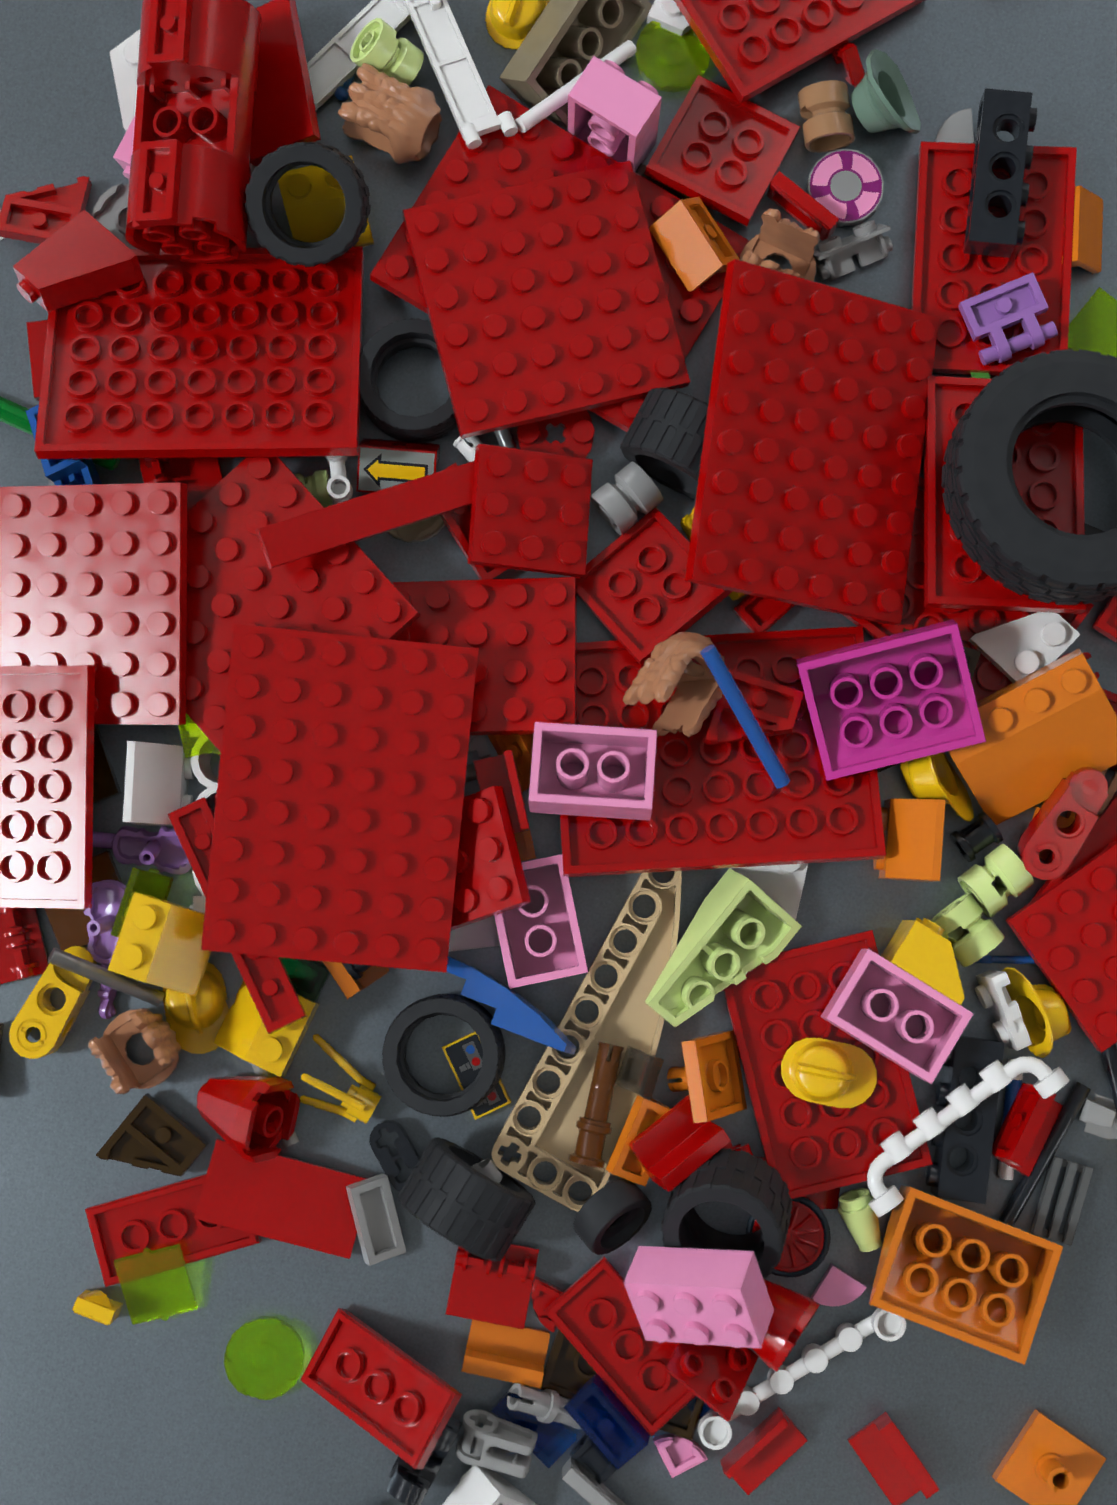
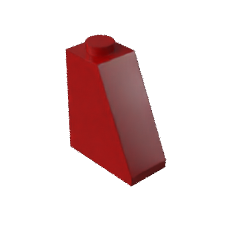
(76, 265)

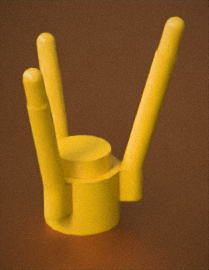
(357, 1102)

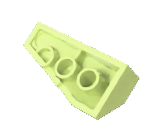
(725, 941)

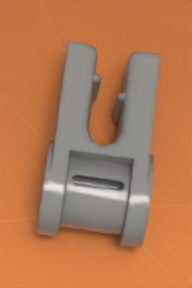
(497, 1444)

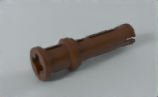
(594, 1125)

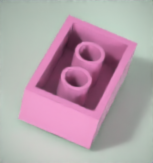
(614, 112)
(592, 771)
(543, 936)
(897, 1015)
(699, 1296)

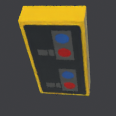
(466, 1061)

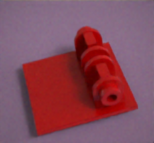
(198, 473)
(20, 944)
(491, 1289)
(713, 1373)

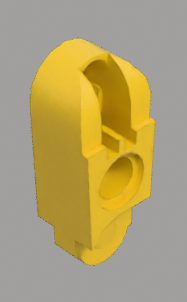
(40, 1013)

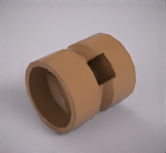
(824, 109)

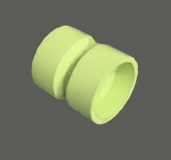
(386, 53)
(1008, 873)
(967, 930)

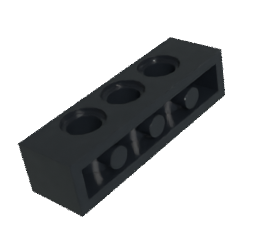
(999, 112)
(971, 1179)

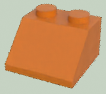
(912, 839)

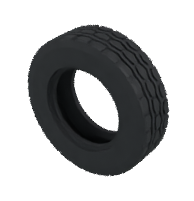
(981, 488)

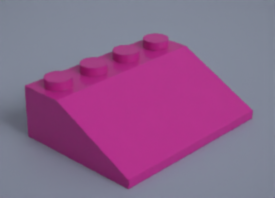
(891, 700)

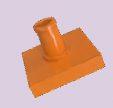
(711, 1076)
(1048, 1464)

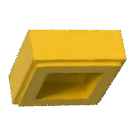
(97, 1307)

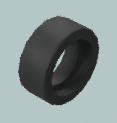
(612, 1216)

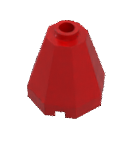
(250, 1113)

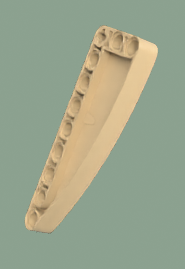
(620, 1021)

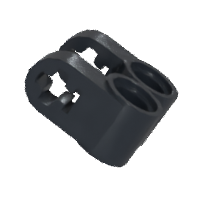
(412, 1484)

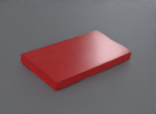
(284, 99)
(280, 1200)
(156, 1221)
(606, 1332)
(381, 1388)

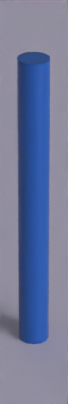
(745, 716)

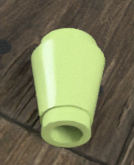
(860, 1219)

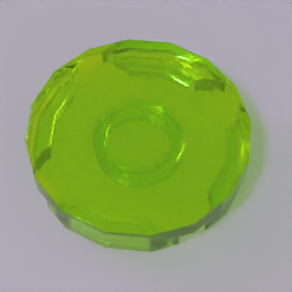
(665, 63)
(264, 1358)

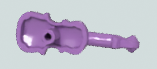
(146, 848)
(105, 906)

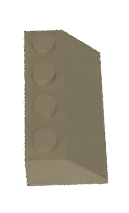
(565, 43)

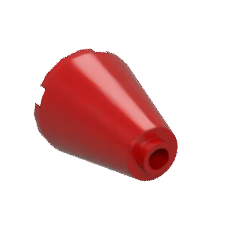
(788, 1322)

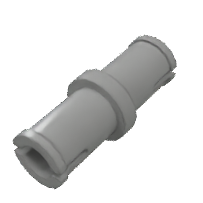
(544, 1405)

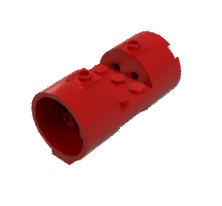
(193, 128)

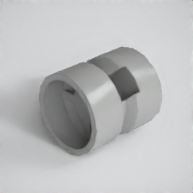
(631, 494)

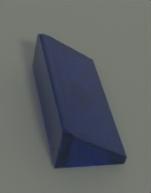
(607, 1422)

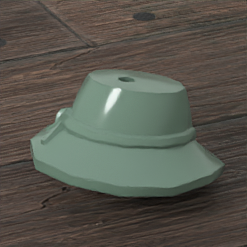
(884, 98)

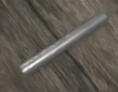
(104, 976)

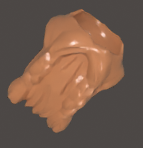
(391, 115)
(784, 239)
(671, 667)
(114, 1057)

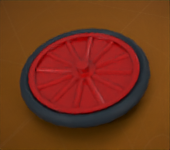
(805, 1241)

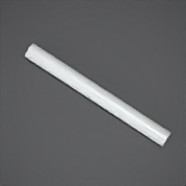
(560, 96)

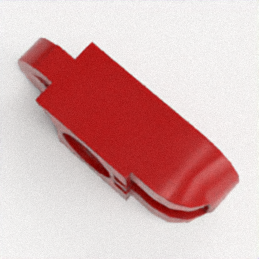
(1081, 793)

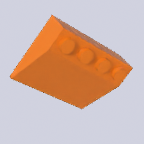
(1038, 736)
(964, 1274)

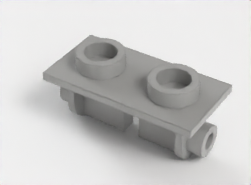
(865, 242)

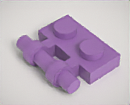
(1002, 308)

